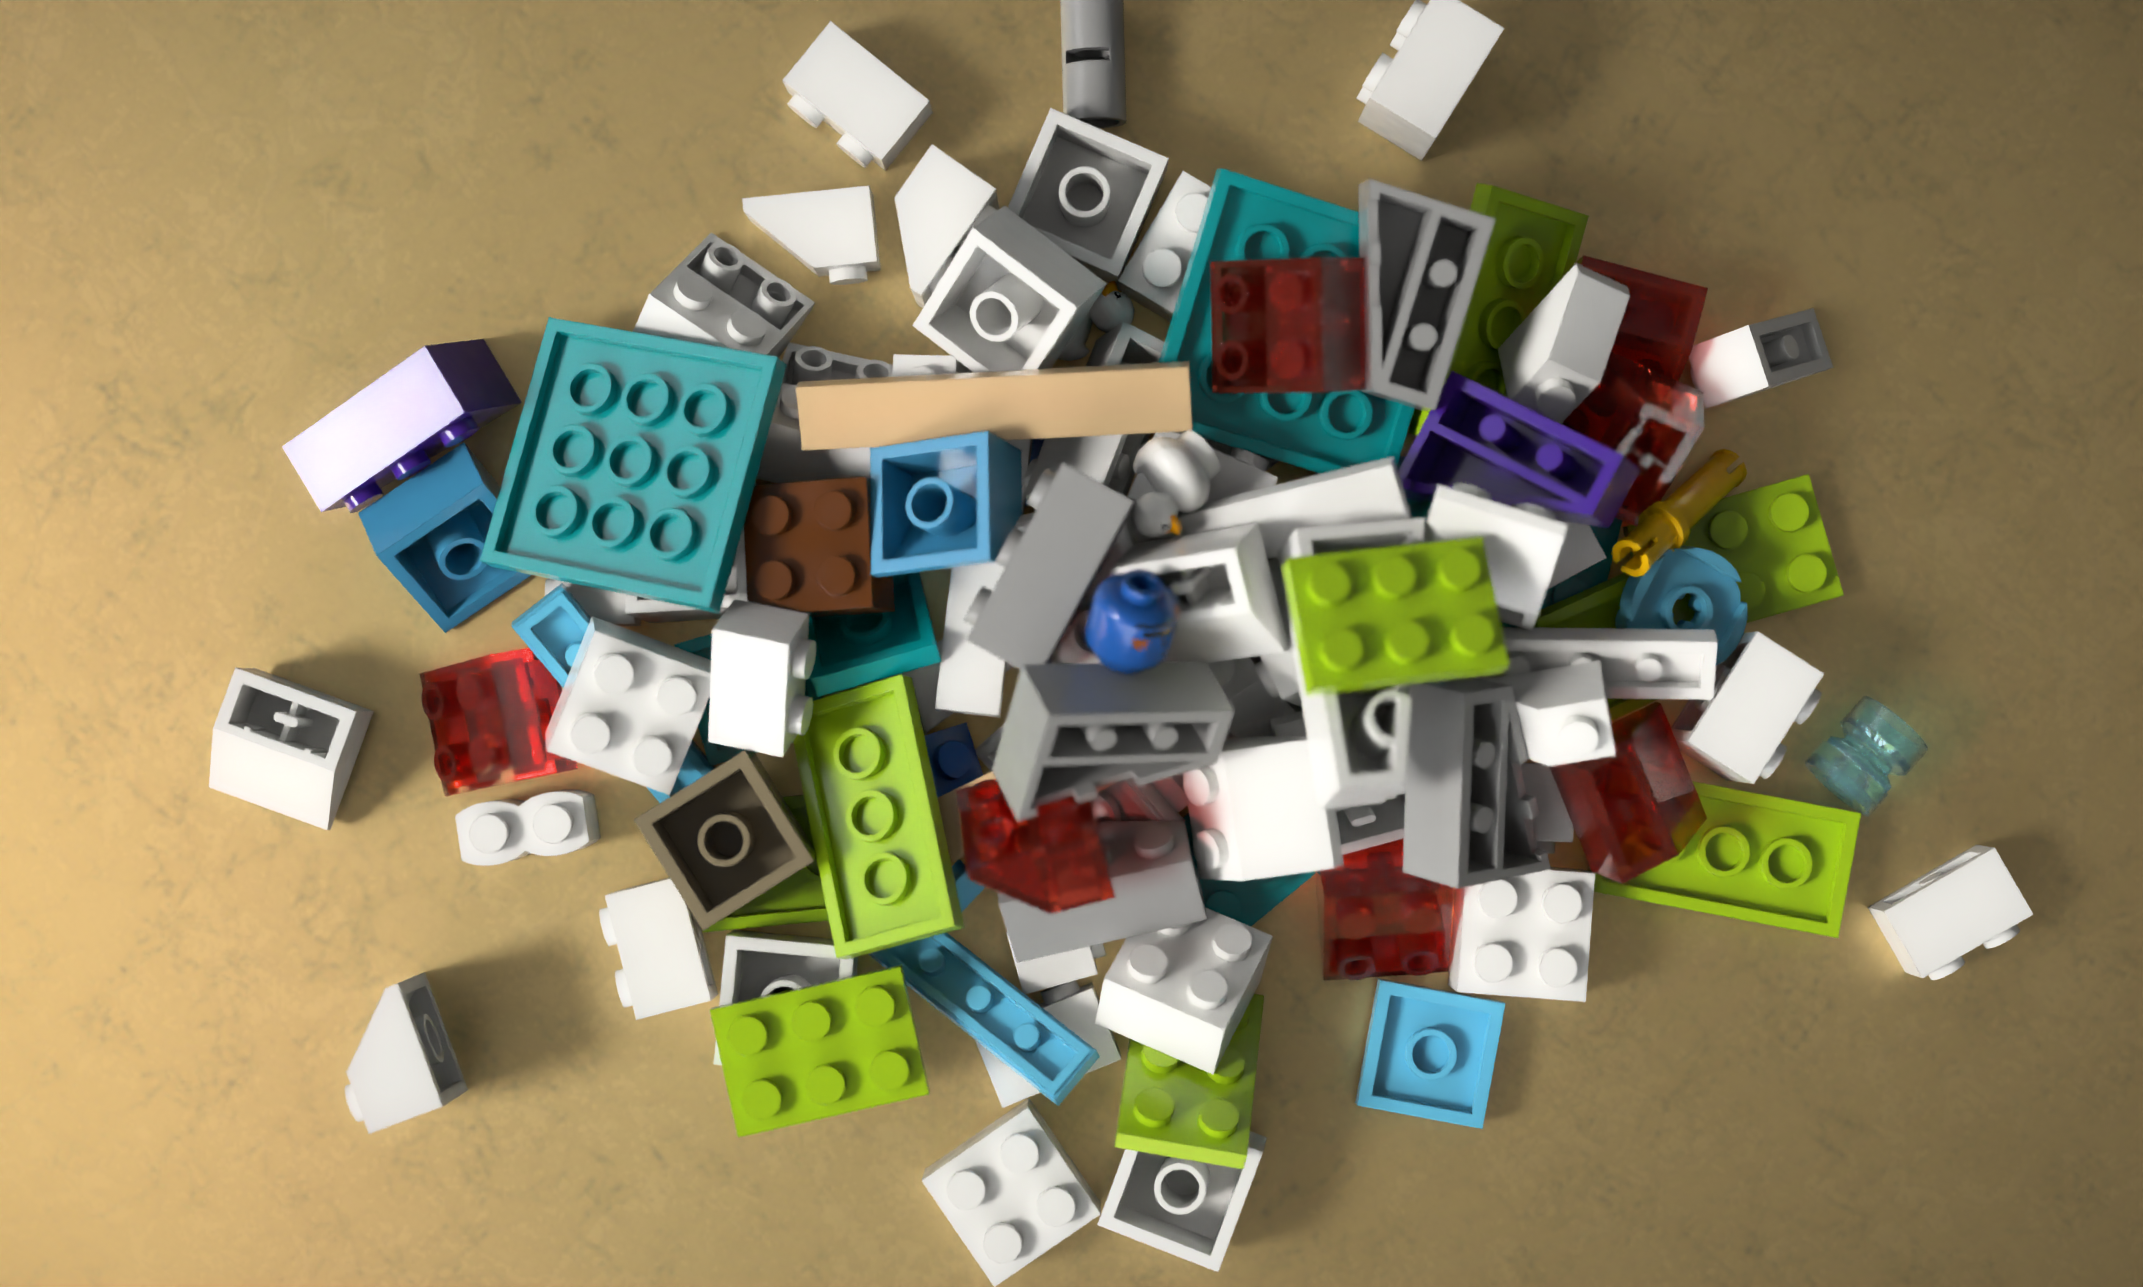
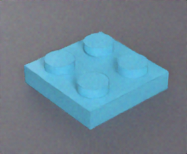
(1430, 1053)

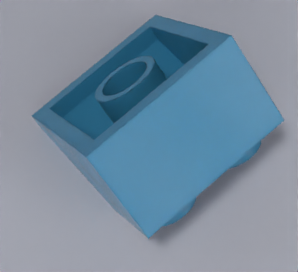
(942, 502)
(435, 534)

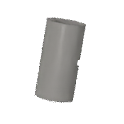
(1093, 61)

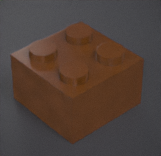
(814, 549)

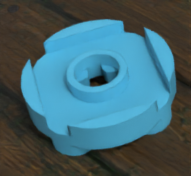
(1713, 590)

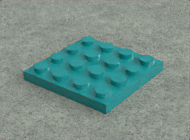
(1301, 429)
(634, 463)

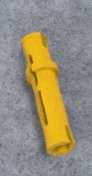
(1669, 522)

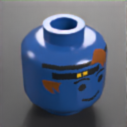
(1132, 621)

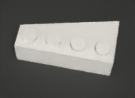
(1361, 734)

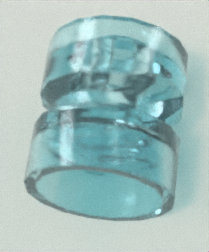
(1872, 748)

